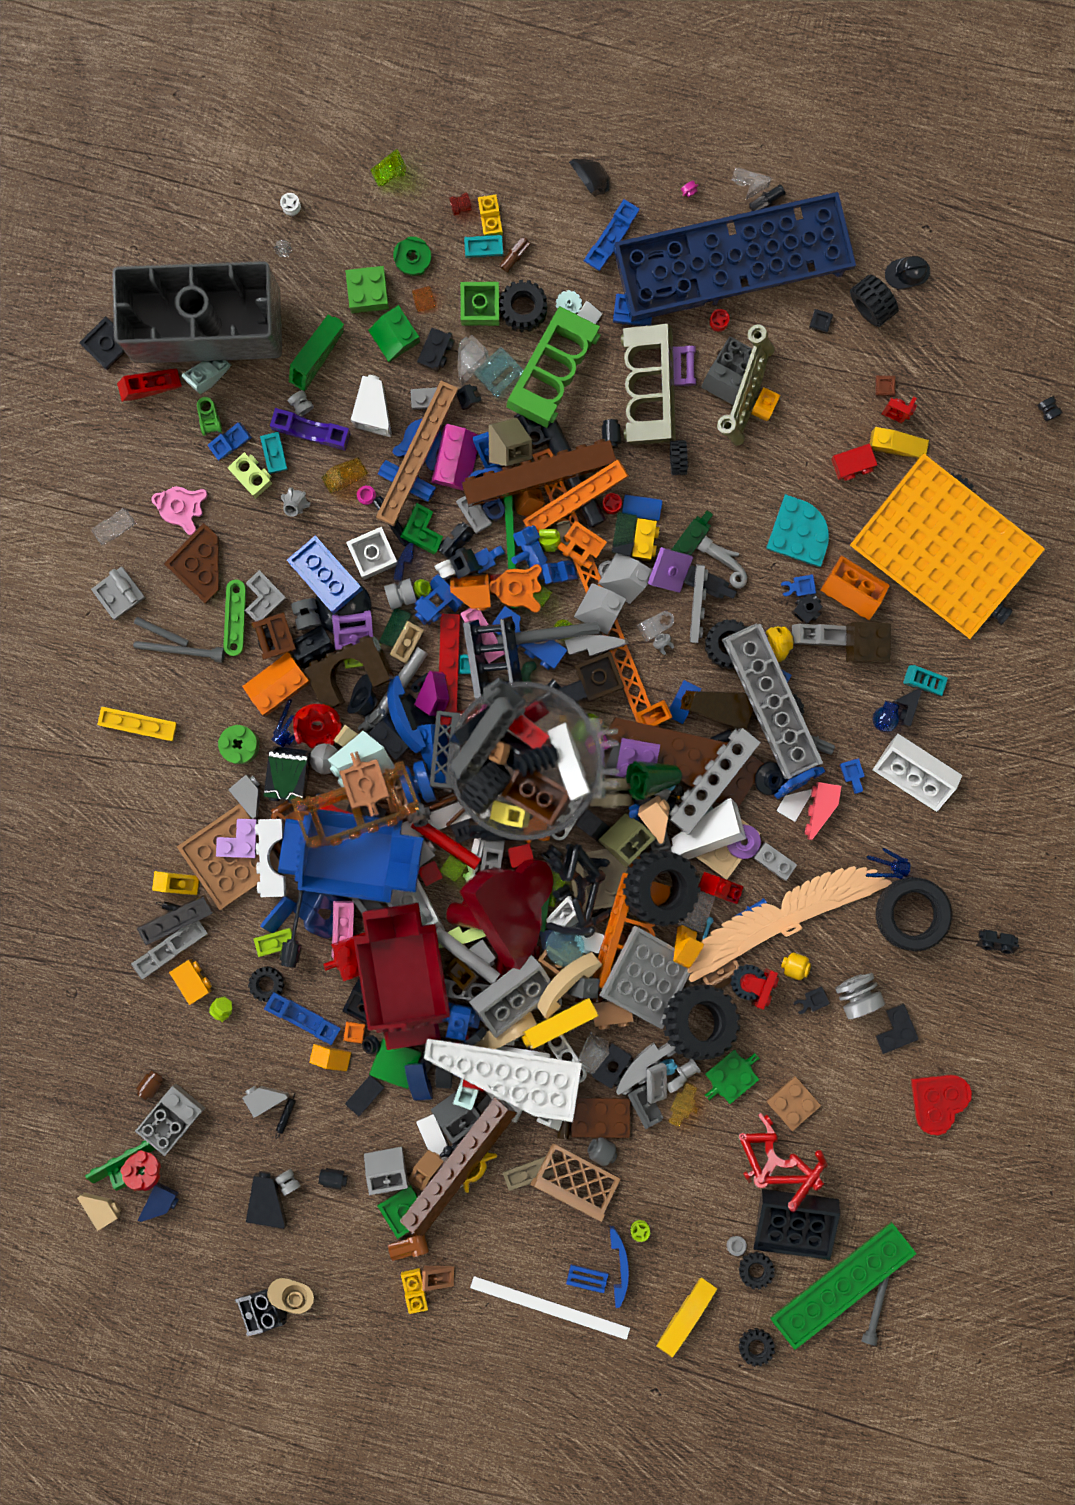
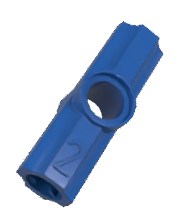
(420, 488)

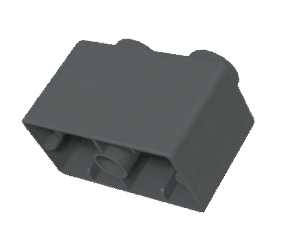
(197, 312)

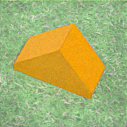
(330, 1058)

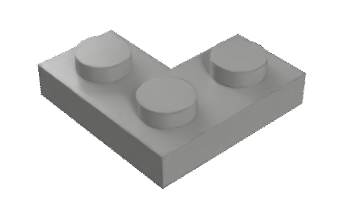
(268, 597)

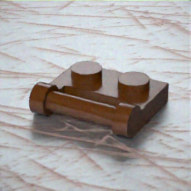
(280, 635)

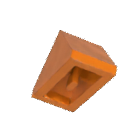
(655, 714)

